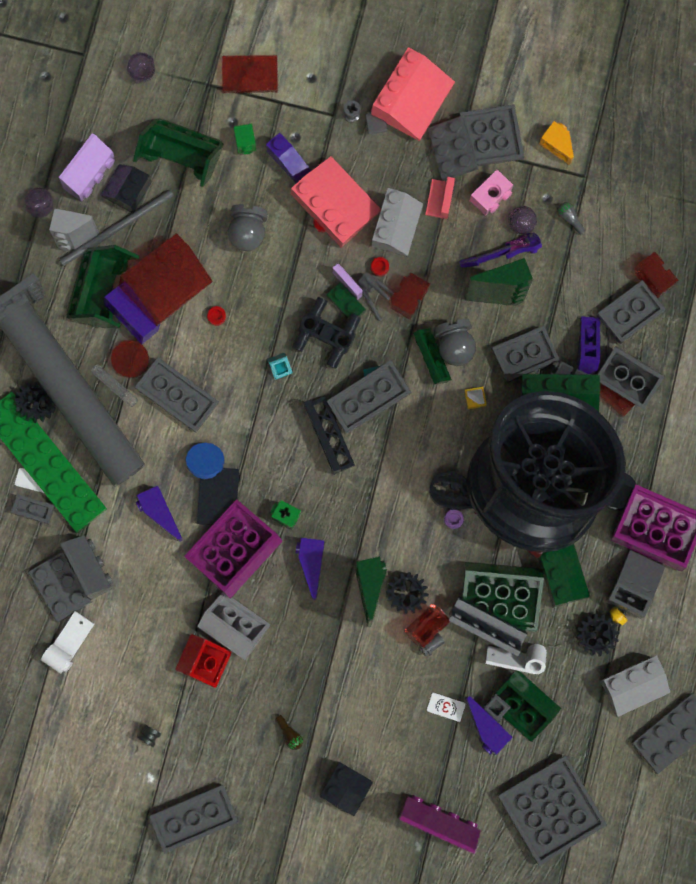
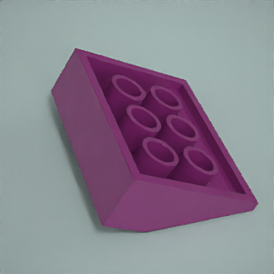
(657, 528)
(233, 548)
(440, 824)

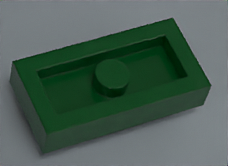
(345, 301)

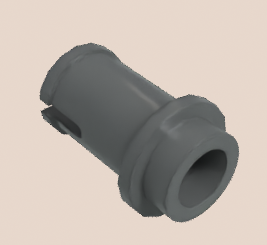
(436, 642)

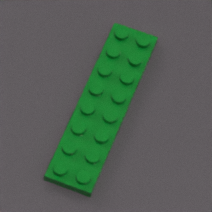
(48, 467)

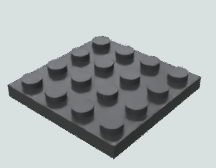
(552, 810)

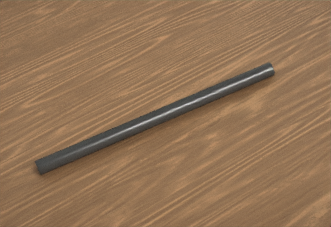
(117, 227)

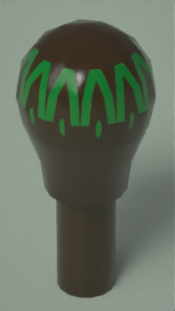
(292, 738)

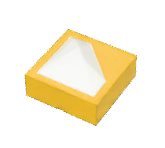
(475, 398)

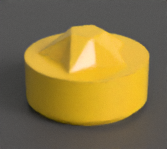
(617, 616)

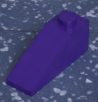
(287, 157)
(589, 345)
(156, 509)
(310, 558)
(489, 731)

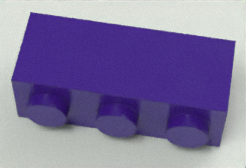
(130, 315)

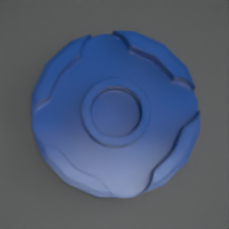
(205, 460)

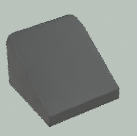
(375, 124)
(496, 707)

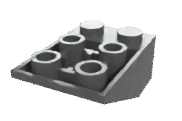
(636, 584)

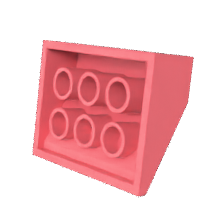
(412, 94)
(335, 201)

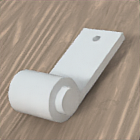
(67, 644)
(532, 662)

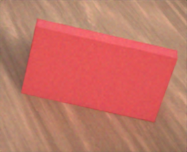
(440, 198)

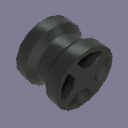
(149, 735)

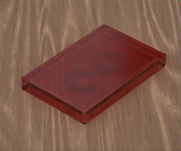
(250, 74)

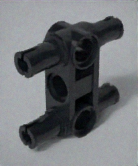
(326, 332)

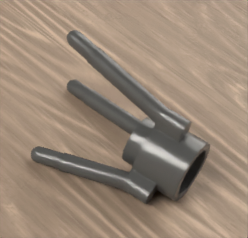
(371, 283)

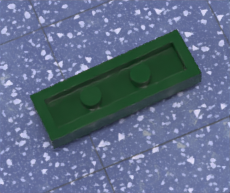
(431, 356)

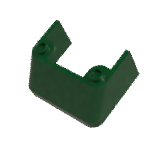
(180, 146)
(94, 282)

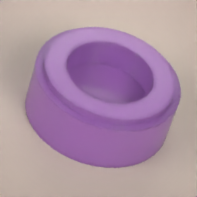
(453, 519)

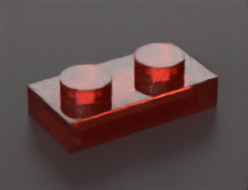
(615, 400)

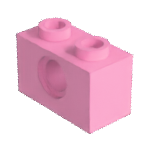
(496, 183)

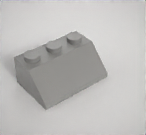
(397, 222)
(72, 229)
(233, 625)
(636, 686)

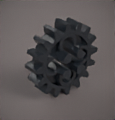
(24, 403)
(400, 584)
(596, 624)

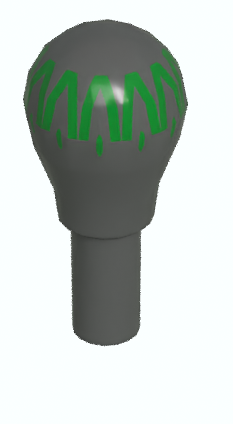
(567, 212)

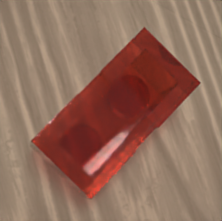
(655, 276)
(406, 299)
(427, 626)

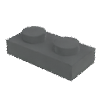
(33, 509)

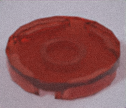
(130, 359)

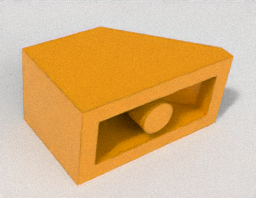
(558, 142)

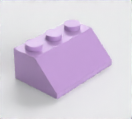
(87, 168)

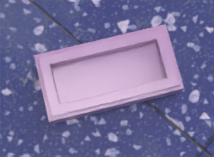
(347, 281)

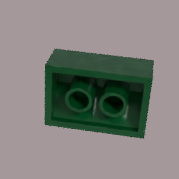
(563, 576)
(530, 707)

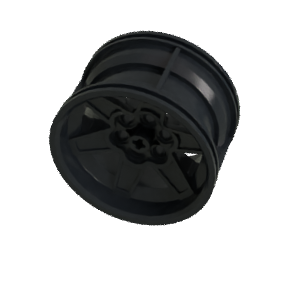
(512, 499)

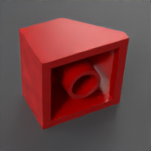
(203, 660)

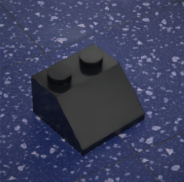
(127, 187)
(346, 789)

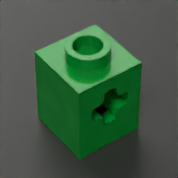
(245, 139)
(293, 513)

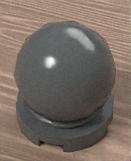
(246, 228)
(456, 344)

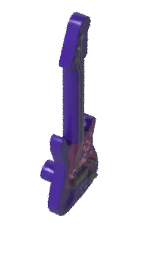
(526, 243)

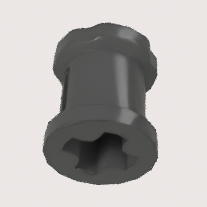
(352, 105)

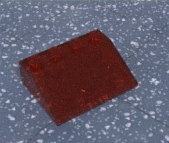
(165, 279)

